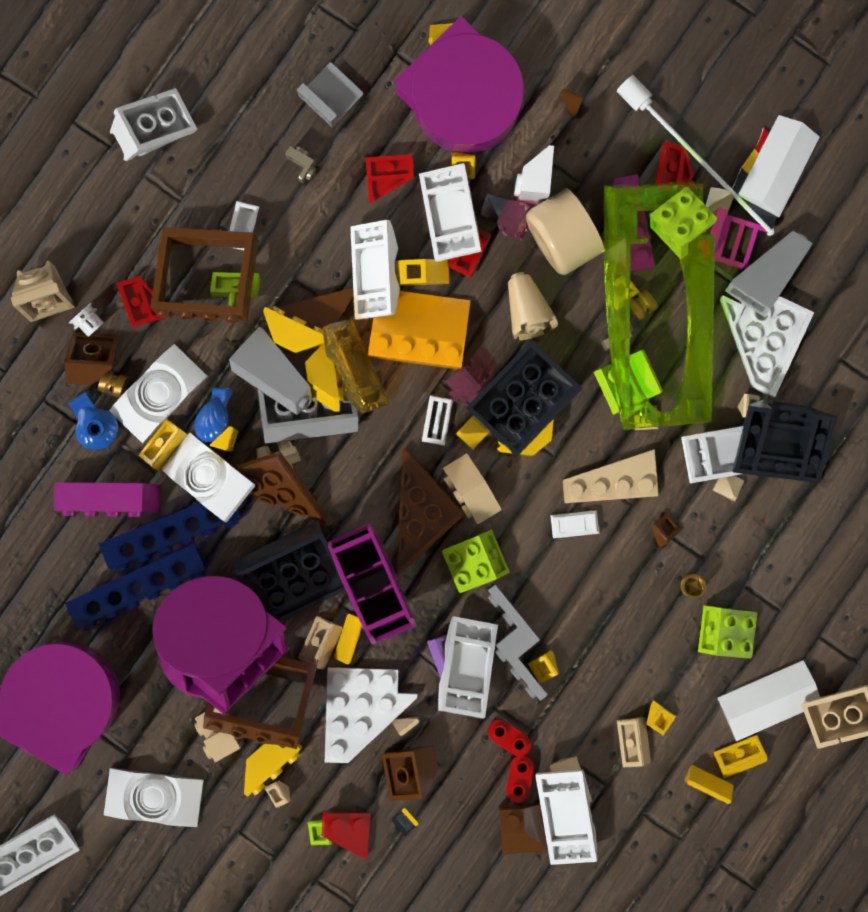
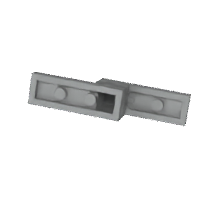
(516, 643)

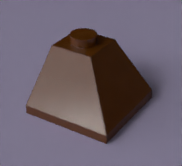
(89, 357)
(410, 772)
(522, 829)

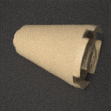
(528, 308)

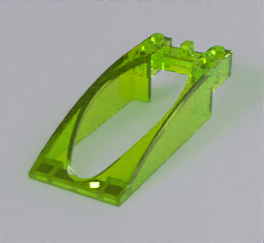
(620, 231)

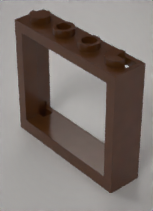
(205, 238)
(262, 732)

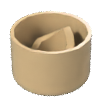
(564, 232)

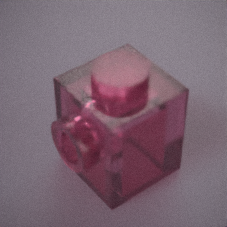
(513, 219)
(463, 387)

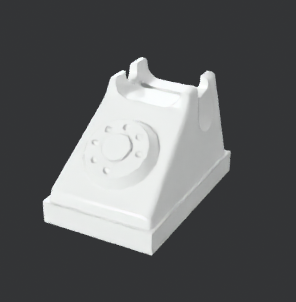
(151, 123)

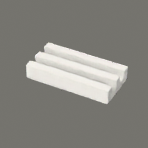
(440, 400)

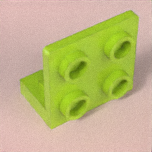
(681, 221)
(643, 372)
(475, 561)
(727, 632)

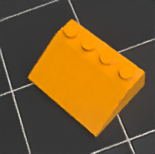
(422, 331)

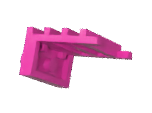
(721, 230)

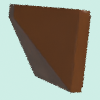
(571, 101)
(665, 529)

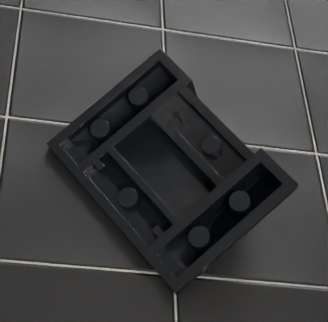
(784, 441)

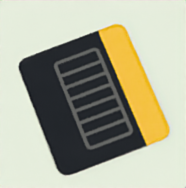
(404, 821)

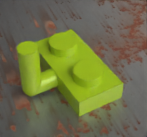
(228, 284)

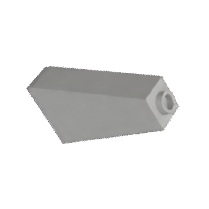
(768, 276)
(271, 372)

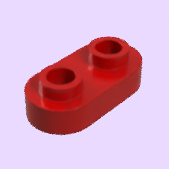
(509, 737)
(519, 778)

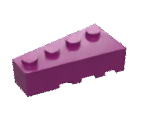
(640, 254)
(107, 498)

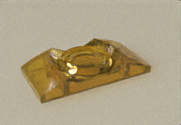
(354, 366)

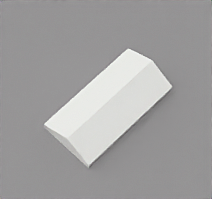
(779, 165)
(768, 700)
(34, 852)

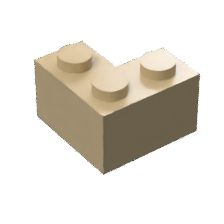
(471, 489)
(217, 744)

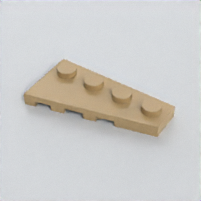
(620, 480)

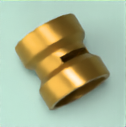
(642, 304)
(113, 383)
(697, 587)

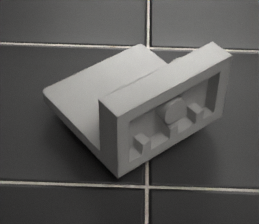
(330, 94)

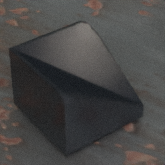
(492, 207)

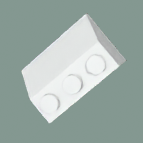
(535, 180)

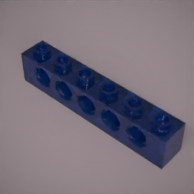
(113, 548)
(80, 606)

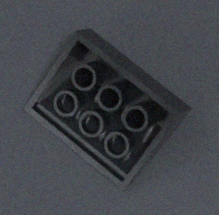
(523, 398)
(291, 572)

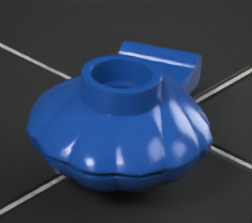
(213, 417)
(88, 419)

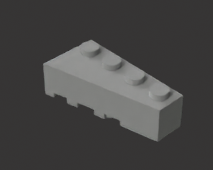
(315, 421)

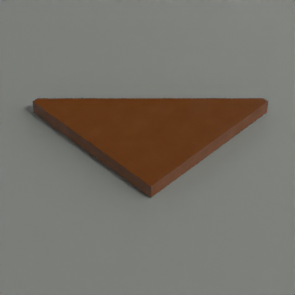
(319, 313)
(280, 485)
(423, 514)

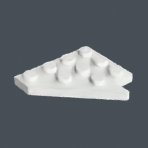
(768, 340)
(359, 708)

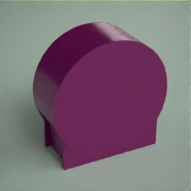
(463, 90)
(371, 584)
(216, 639)
(58, 702)

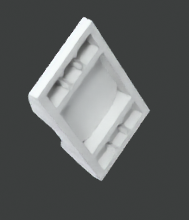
(450, 212)
(374, 269)
(158, 393)
(711, 454)
(208, 477)
(467, 667)
(153, 797)
(567, 817)

